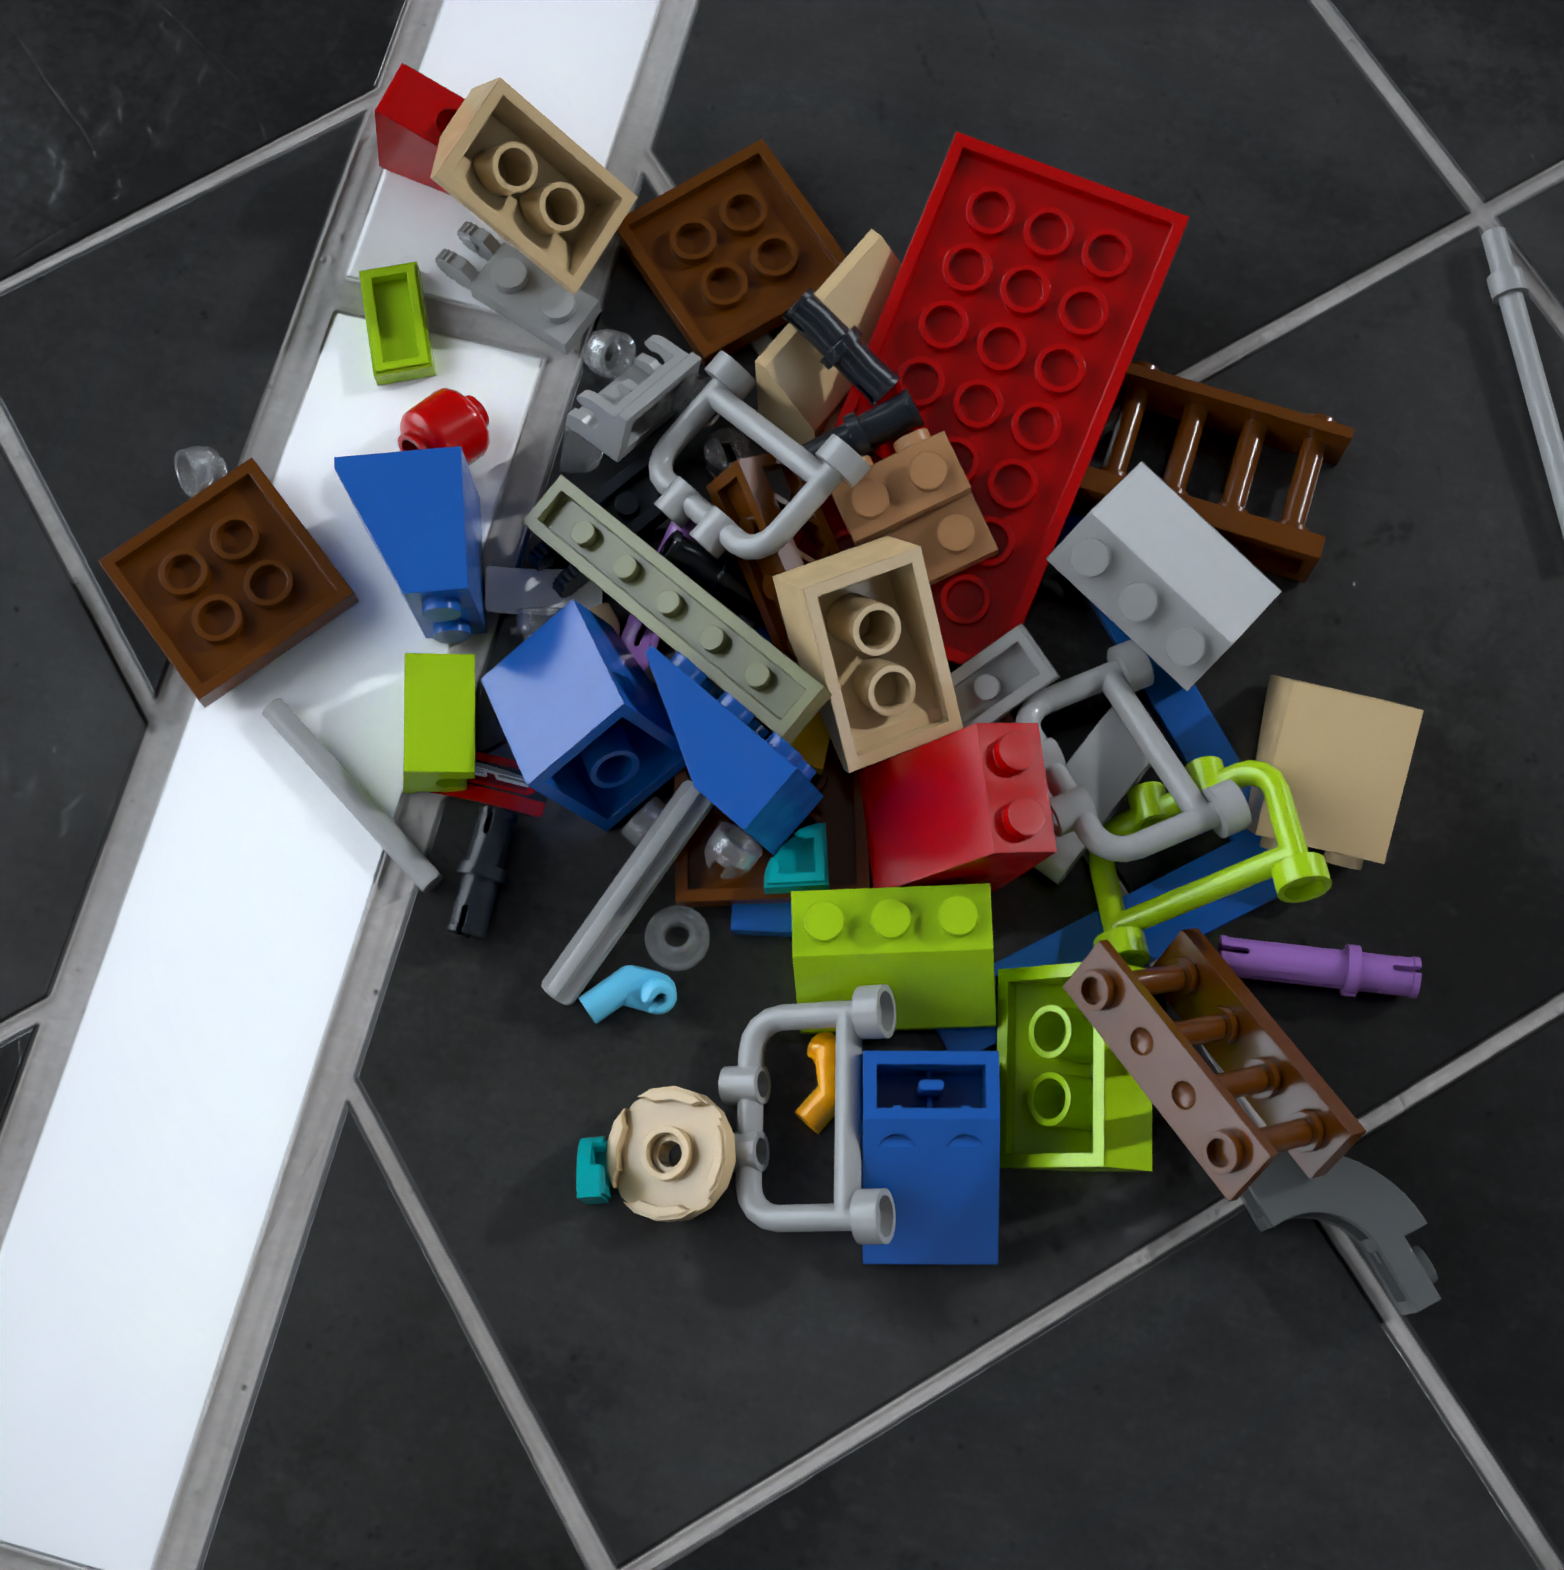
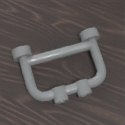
(714, 528)
(1072, 808)
(748, 1086)

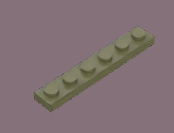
(677, 609)

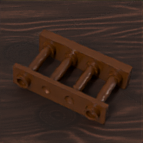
(1271, 546)
(1242, 1039)

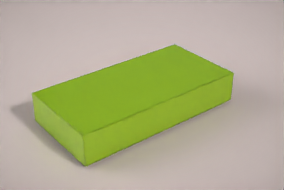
(397, 323)

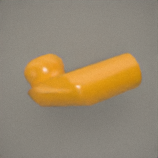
(819, 1106)

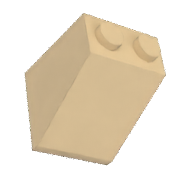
(1342, 763)

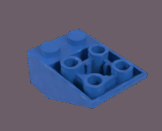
(748, 778)
(937, 1151)

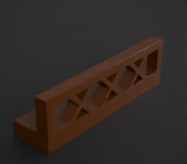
(749, 501)

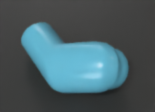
(632, 988)

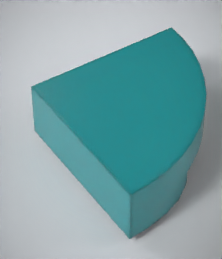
(799, 863)
(591, 1171)

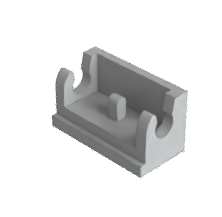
(635, 401)

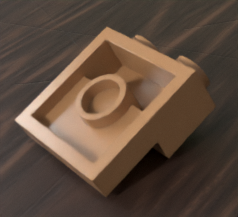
(920, 500)

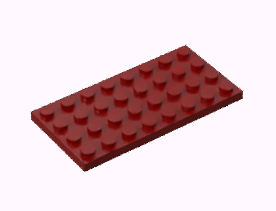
(1016, 346)

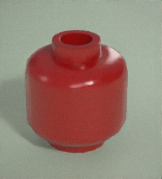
(446, 421)

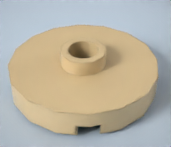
(641, 1147)

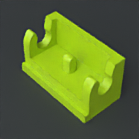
(438, 722)

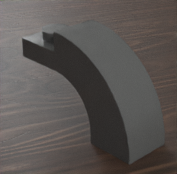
(1362, 1207)

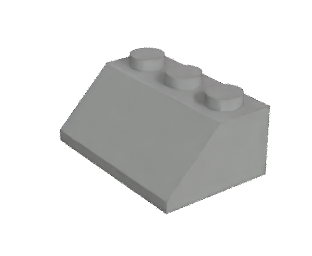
(1163, 575)

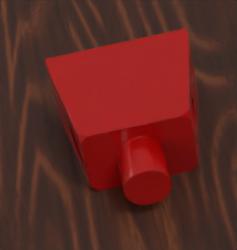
(411, 123)

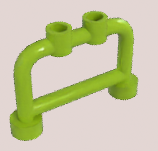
(1294, 870)

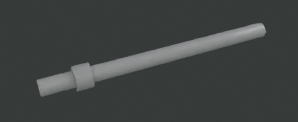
(1508, 289)

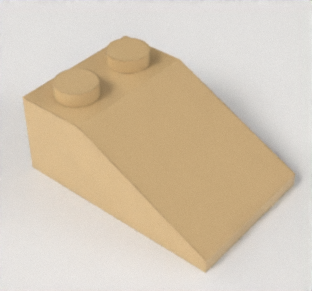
(876, 644)

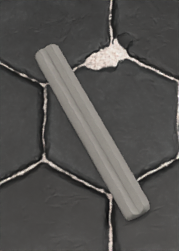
(626, 894)

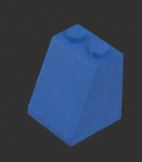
(427, 531)
(584, 718)

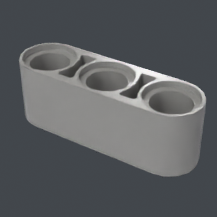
(1107, 768)

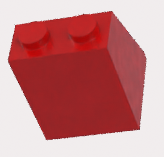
(960, 809)

